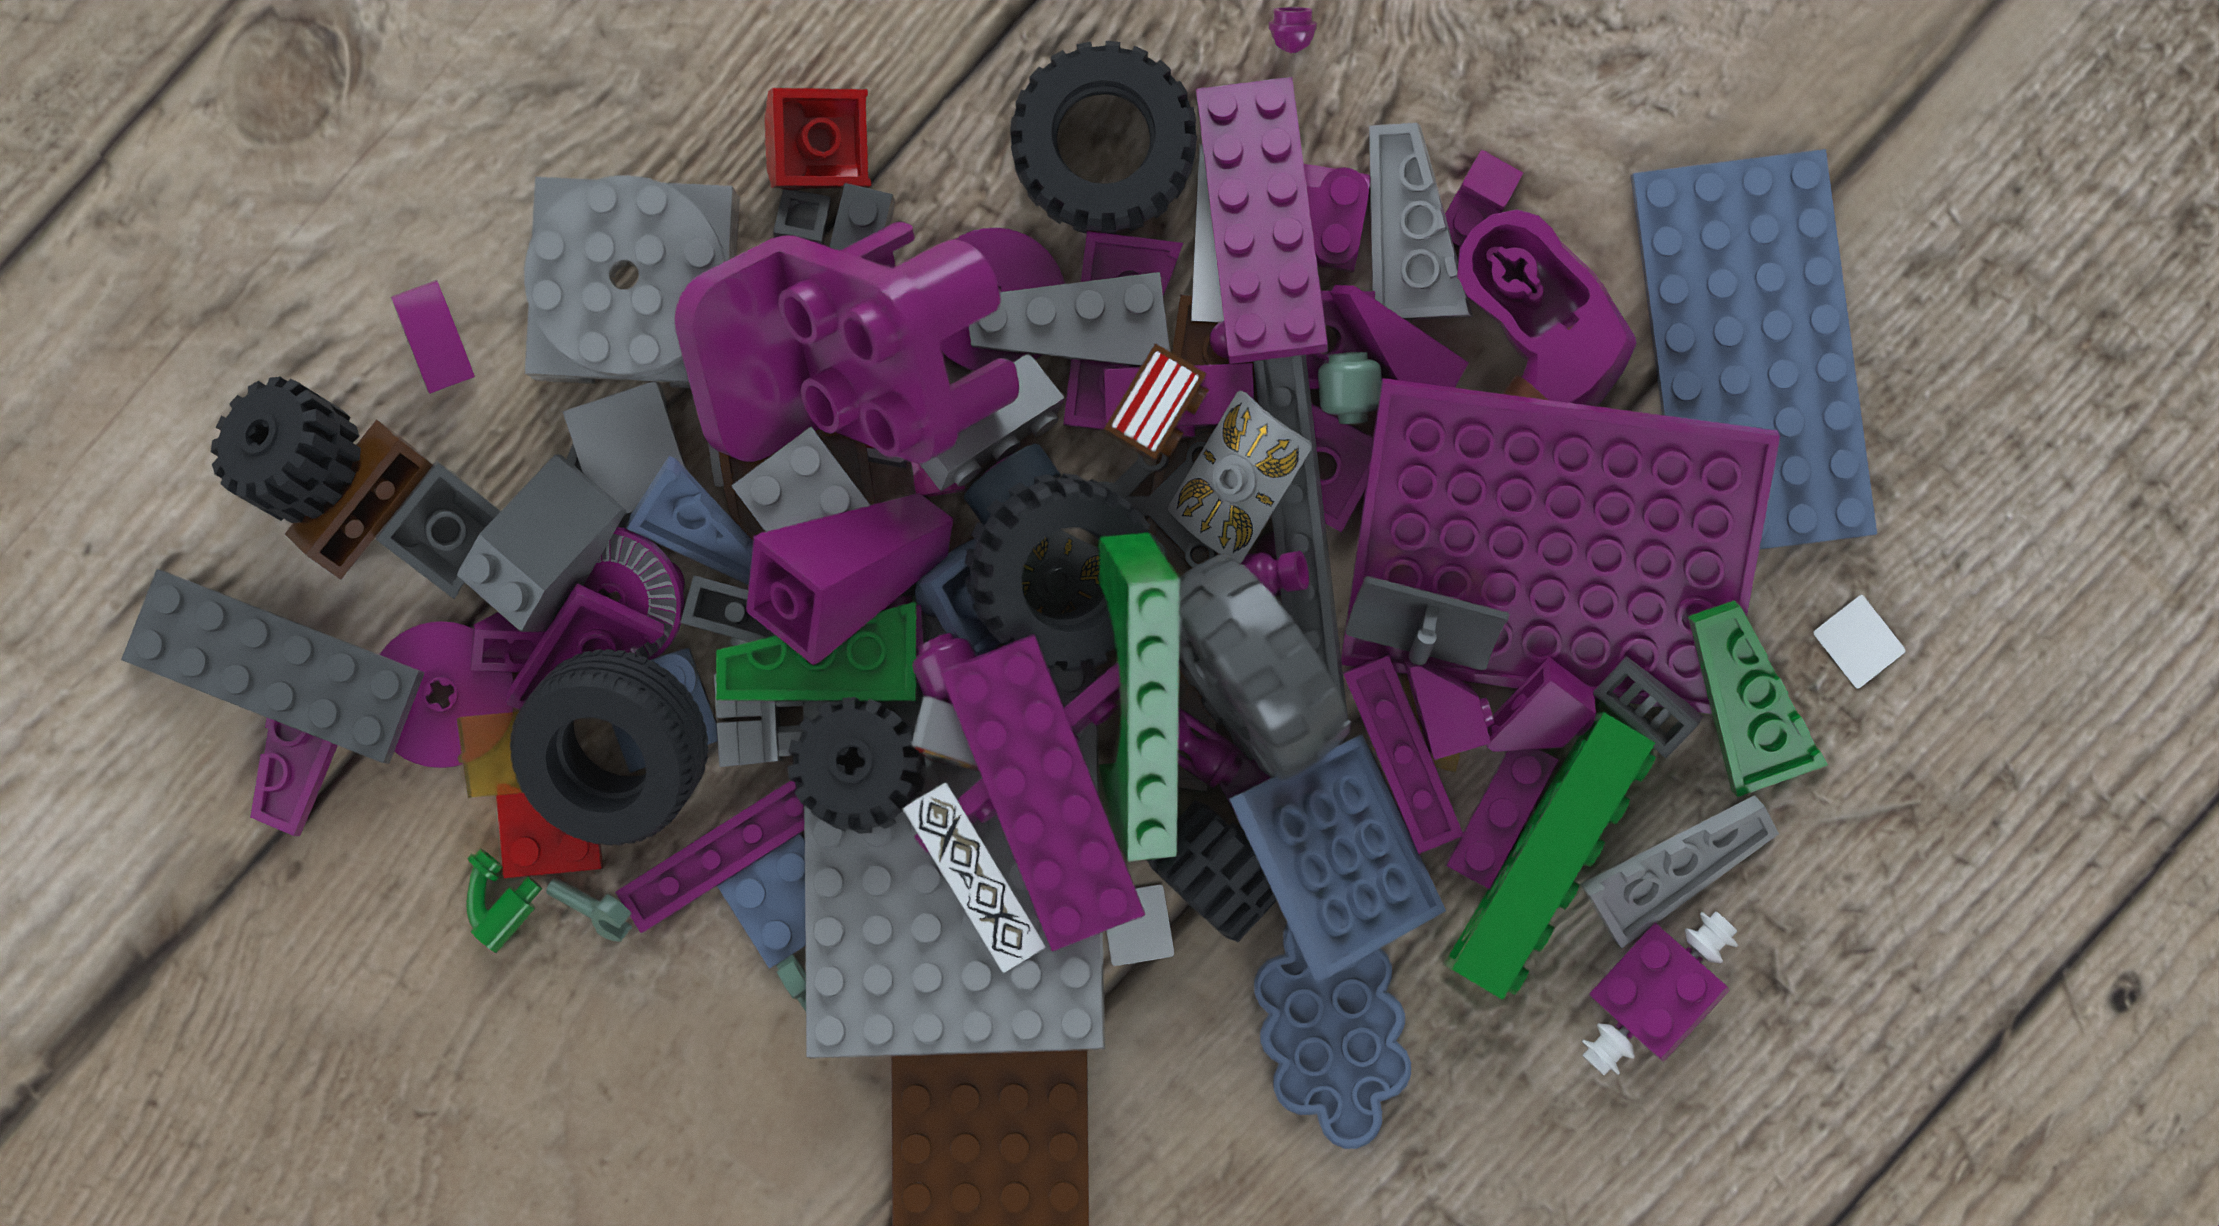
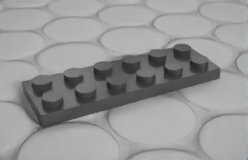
(273, 666)

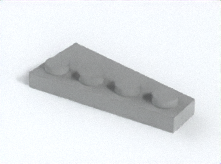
(1409, 229)
(1082, 320)

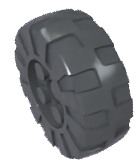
(1256, 670)

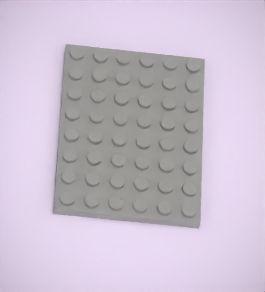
(901, 961)

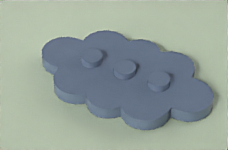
(1333, 1041)

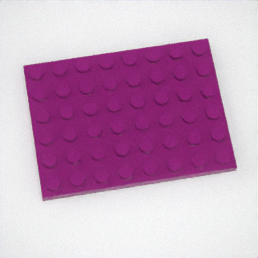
(1570, 521)

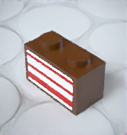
(1156, 403)

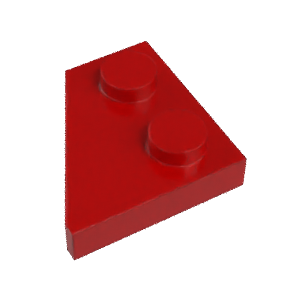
(535, 846)

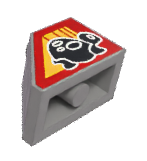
(941, 736)

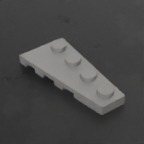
(1669, 874)

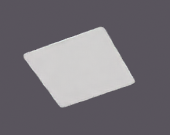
(1859, 641)
(1146, 936)

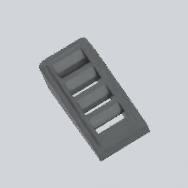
(1674, 705)

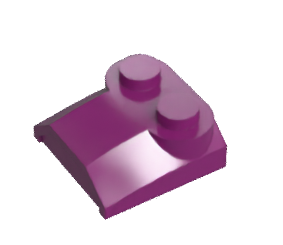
(1337, 214)

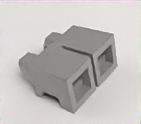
(753, 740)

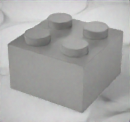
(798, 485)

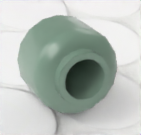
(1349, 386)

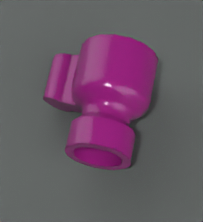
(1286, 572)

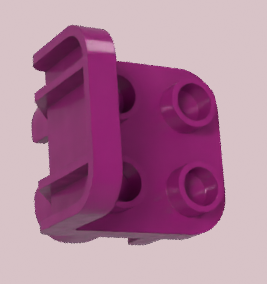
(839, 345)

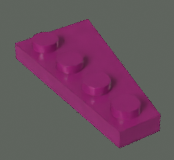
(289, 777)

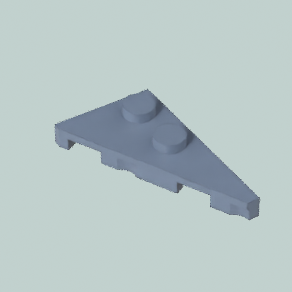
(690, 522)

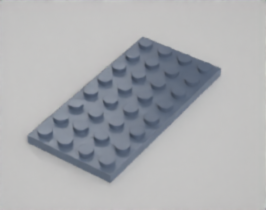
(1759, 328)

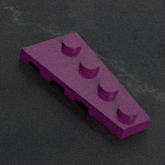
(1107, 258)

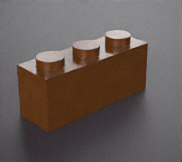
(382, 482)

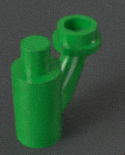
(507, 914)

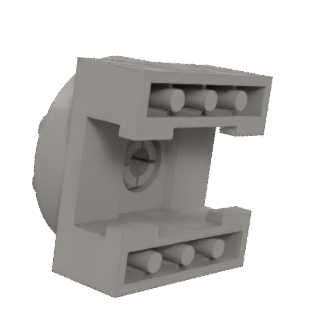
(582, 237)

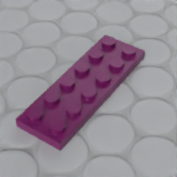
(1261, 220)
(1043, 792)

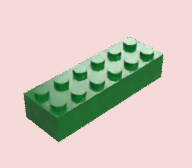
(1550, 854)

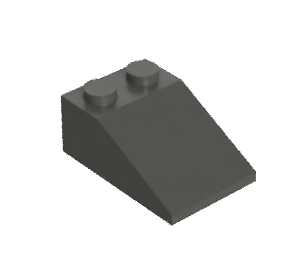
(542, 545)

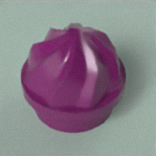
(1292, 28)

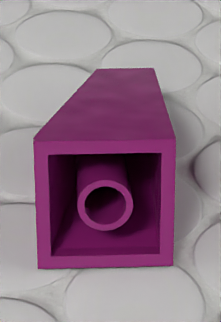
(839, 571)

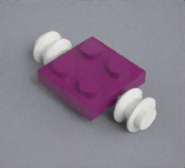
(1659, 992)

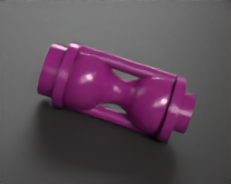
(1211, 758)

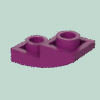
(432, 336)

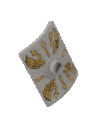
(1239, 478)

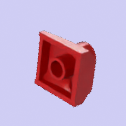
(816, 138)

